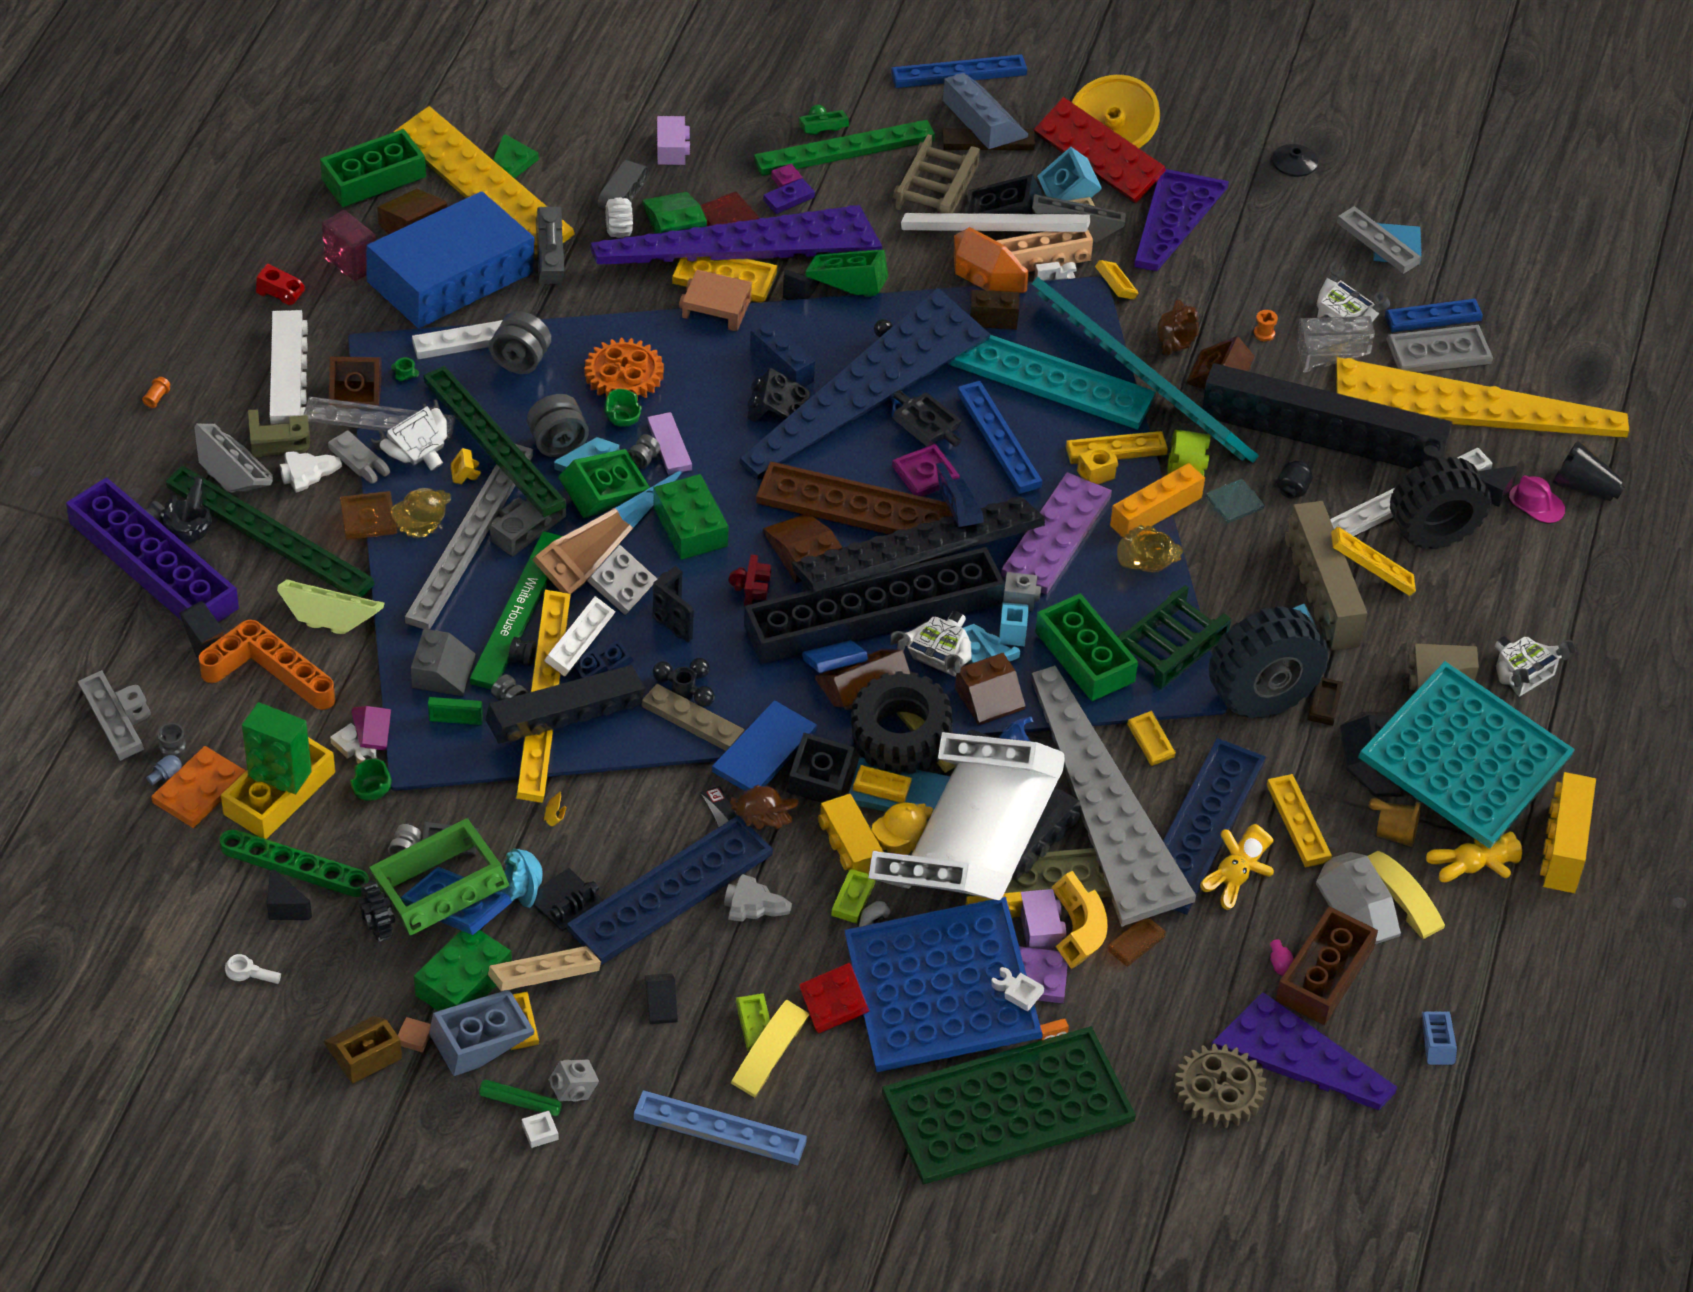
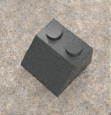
(441, 663)

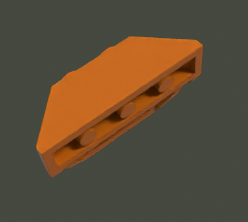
(987, 263)

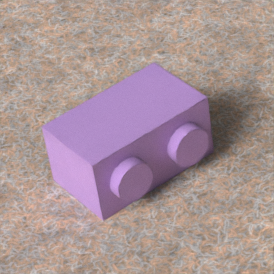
(671, 140)
(1041, 919)

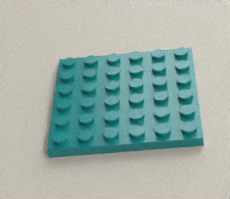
(1466, 754)

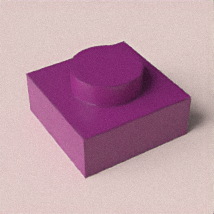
(785, 175)

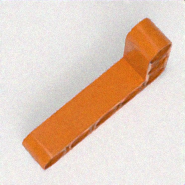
(256, 642)

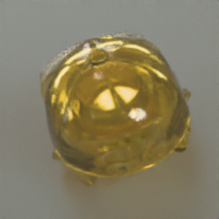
(420, 511)
(1148, 550)

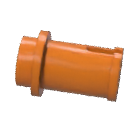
(159, 387)

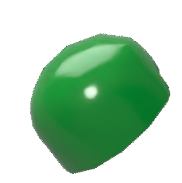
(622, 408)
(371, 780)

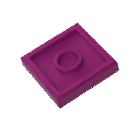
(920, 470)

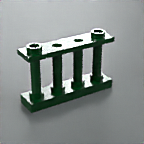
(1181, 657)

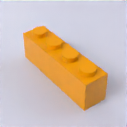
(1158, 500)

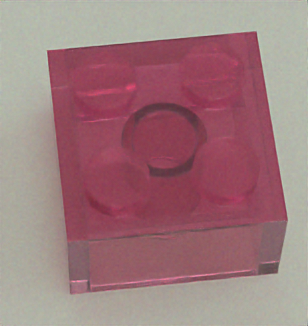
(347, 244)

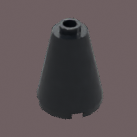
(1588, 474)

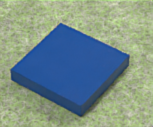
(835, 656)

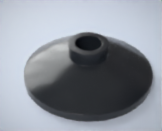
(1295, 160)

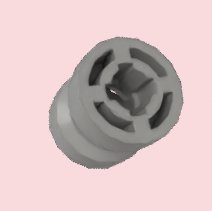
(405, 836)

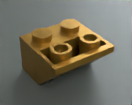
(365, 1048)

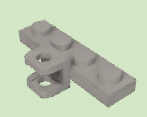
(116, 713)

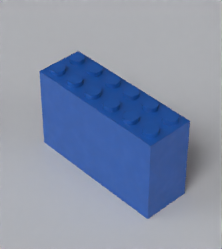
(450, 259)

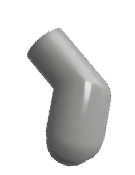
(872, 912)

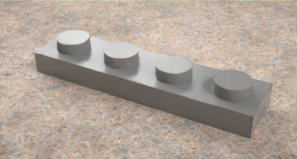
(1378, 239)

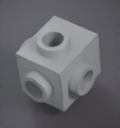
(573, 1080)

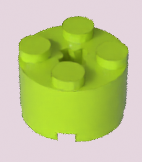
(1188, 448)

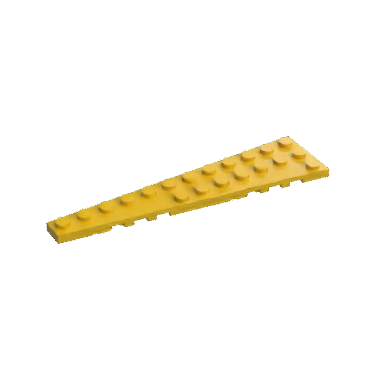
(1473, 403)

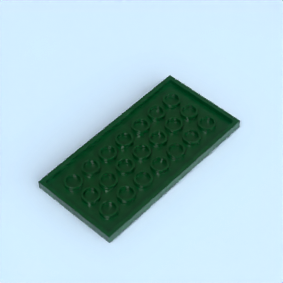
(1007, 1104)

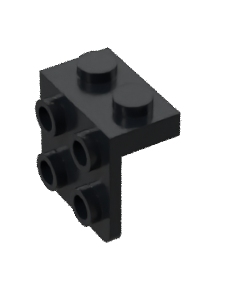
(777, 394)
(670, 607)

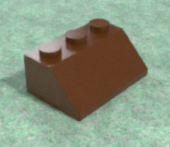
(845, 682)

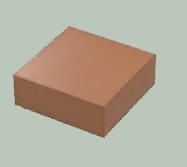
(414, 1034)

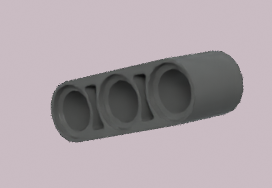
(624, 183)

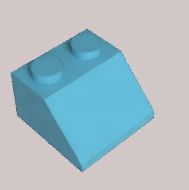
(1069, 177)

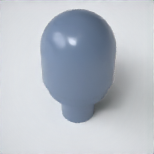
(164, 769)

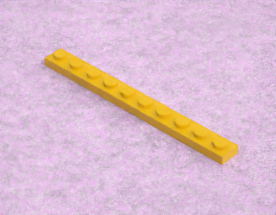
(537, 747)

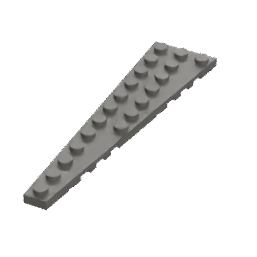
(1127, 846)

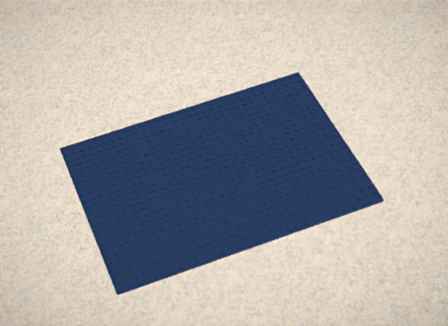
(708, 394)

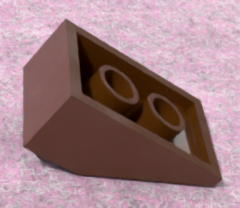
(800, 538)

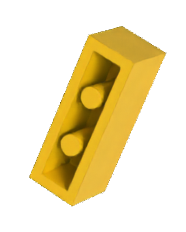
(848, 833)

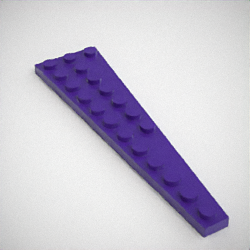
(771, 237)

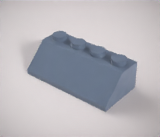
(981, 112)

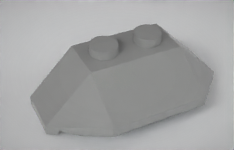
(229, 460)
(1357, 890)

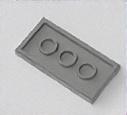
(1440, 349)

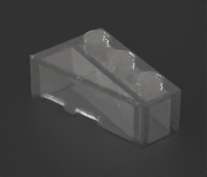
(1332, 337)

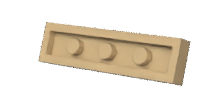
(544, 968)

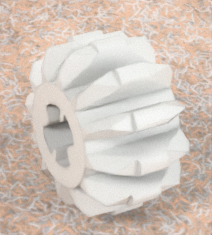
(619, 217)

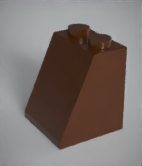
(408, 210)

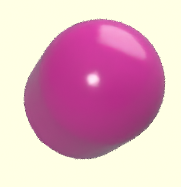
(1280, 957)

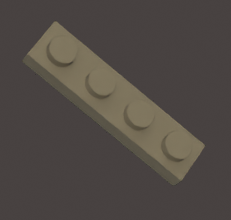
(692, 717)

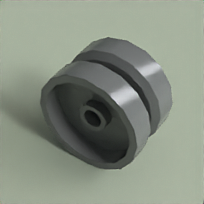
(520, 342)
(557, 425)

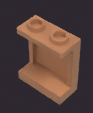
(717, 297)

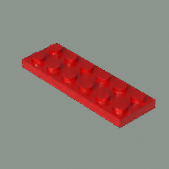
(1110, 155)

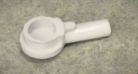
(241, 968)

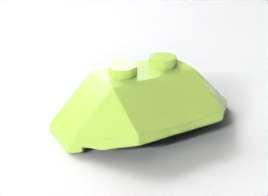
(326, 607)

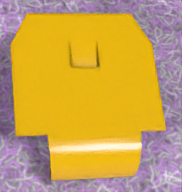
(551, 808)

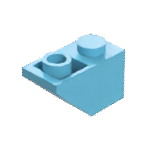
(1013, 623)

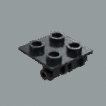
(566, 898)

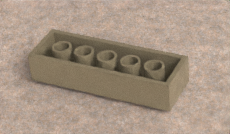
(1326, 576)

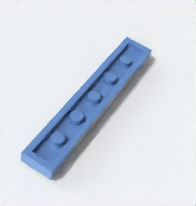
(720, 1127)

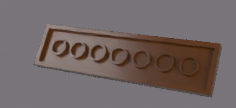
(846, 500)

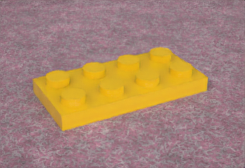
(757, 272)

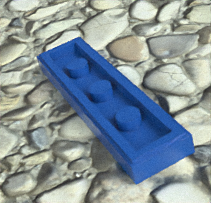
(1433, 315)

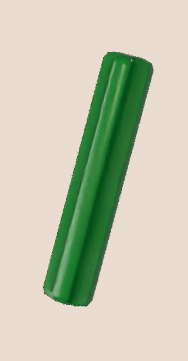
(520, 1097)

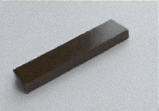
(965, 138)

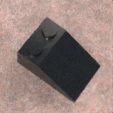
(1005, 197)

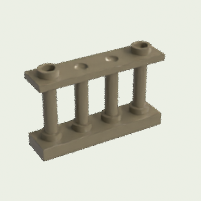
(953, 191)

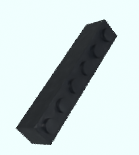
(565, 704)

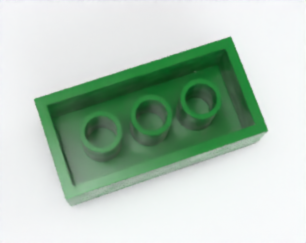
(373, 167)
(1086, 647)

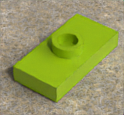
(752, 1016)

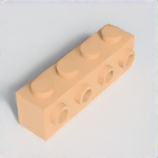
(1050, 247)

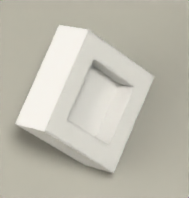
(540, 1129)

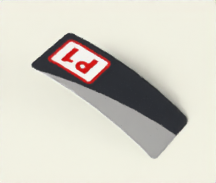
(719, 804)

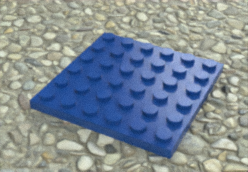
(934, 987)

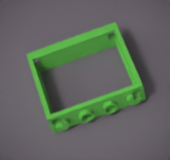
(429, 854)

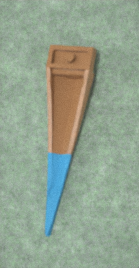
(579, 554)

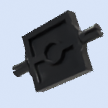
(926, 419)

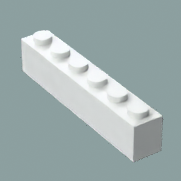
(288, 366)

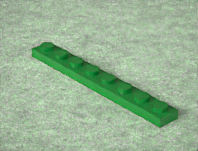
(844, 147)

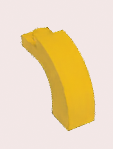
(1087, 918)

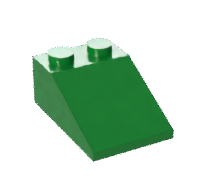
(674, 212)
(851, 271)
(602, 482)

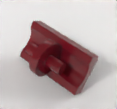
(747, 580)

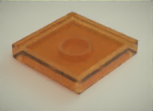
(367, 515)

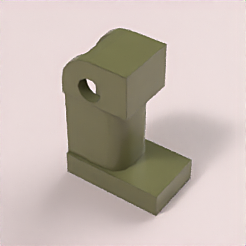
(278, 438)

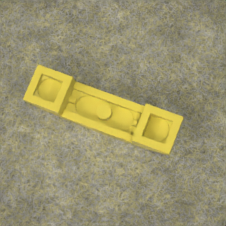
(1408, 894)
(769, 1048)

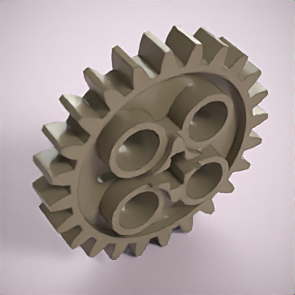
(1220, 1085)

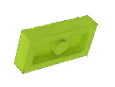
(853, 896)

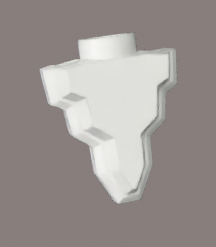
(307, 469)

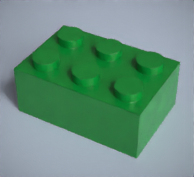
(690, 516)
(276, 748)
(460, 971)

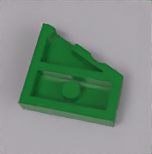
(514, 156)

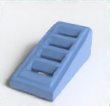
(1439, 1039)

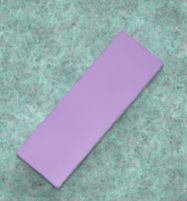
(672, 447)

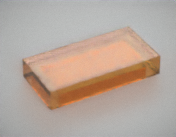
(1136, 941)

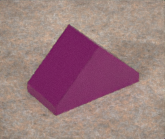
(372, 726)

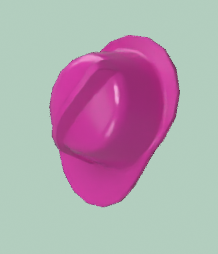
(1537, 500)

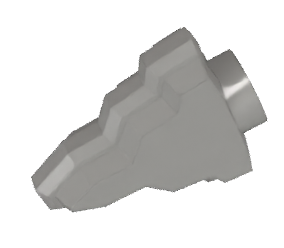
(753, 900)

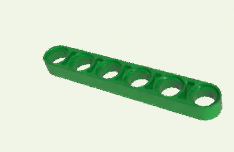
(292, 866)

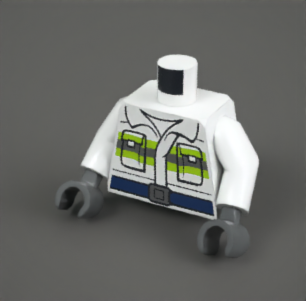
(1343, 301)
(938, 643)
(1528, 662)

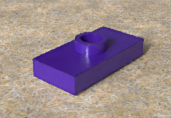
(789, 196)

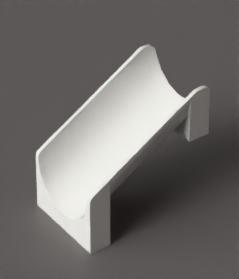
(980, 817)

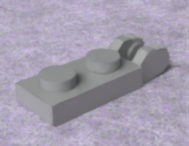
(358, 456)

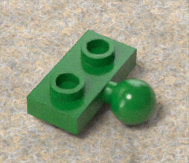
(821, 120)

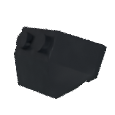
(1355, 736)

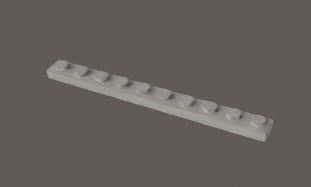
(462, 548)

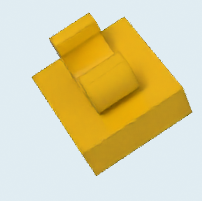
(464, 467)

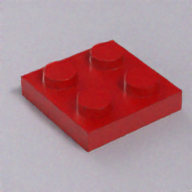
(834, 998)

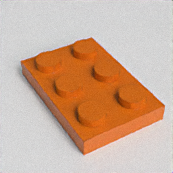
(197, 786)

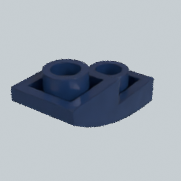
(608, 659)

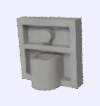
(622, 580)

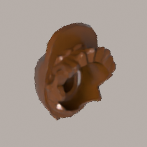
(1178, 328)
(763, 807)

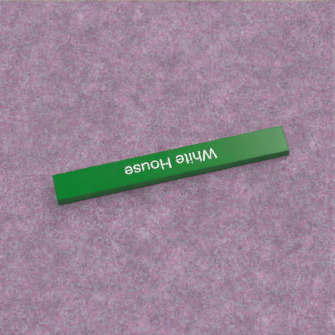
(513, 619)

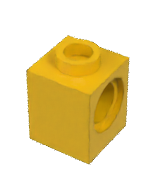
(1097, 465)

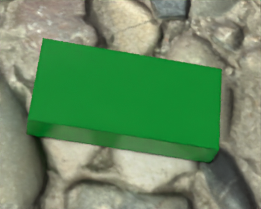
(455, 711)

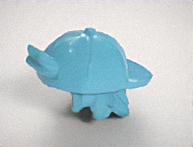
(523, 875)

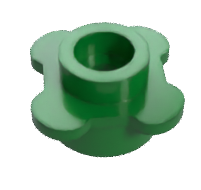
(404, 369)

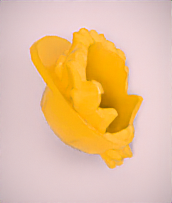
(901, 827)

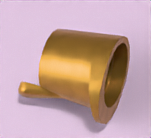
(1397, 821)

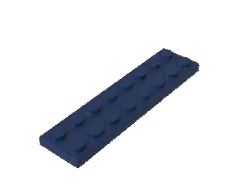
(1209, 809)
(669, 889)

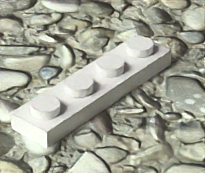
(454, 340)
(579, 636)

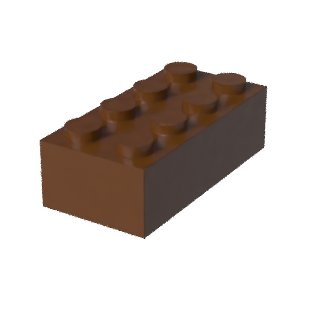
(1326, 965)

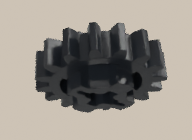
(376, 911)

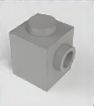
(1021, 589)

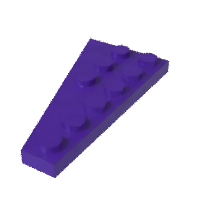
(1175, 210)
(1301, 1052)

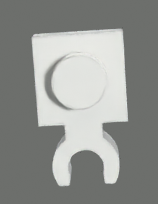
(1054, 271)
(348, 744)
(1020, 990)

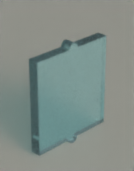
(1235, 500)

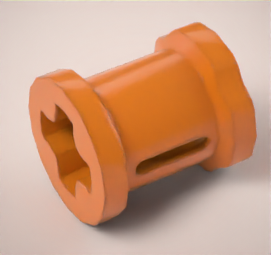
(1265, 328)

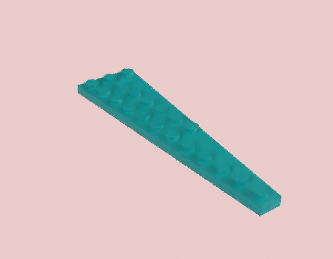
(1146, 373)

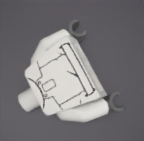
(416, 438)

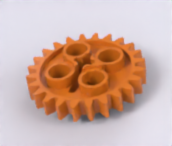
(624, 367)

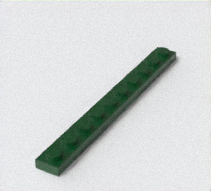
(494, 441)
(274, 535)

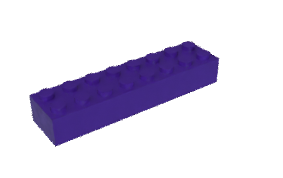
(149, 551)

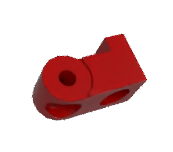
(279, 285)

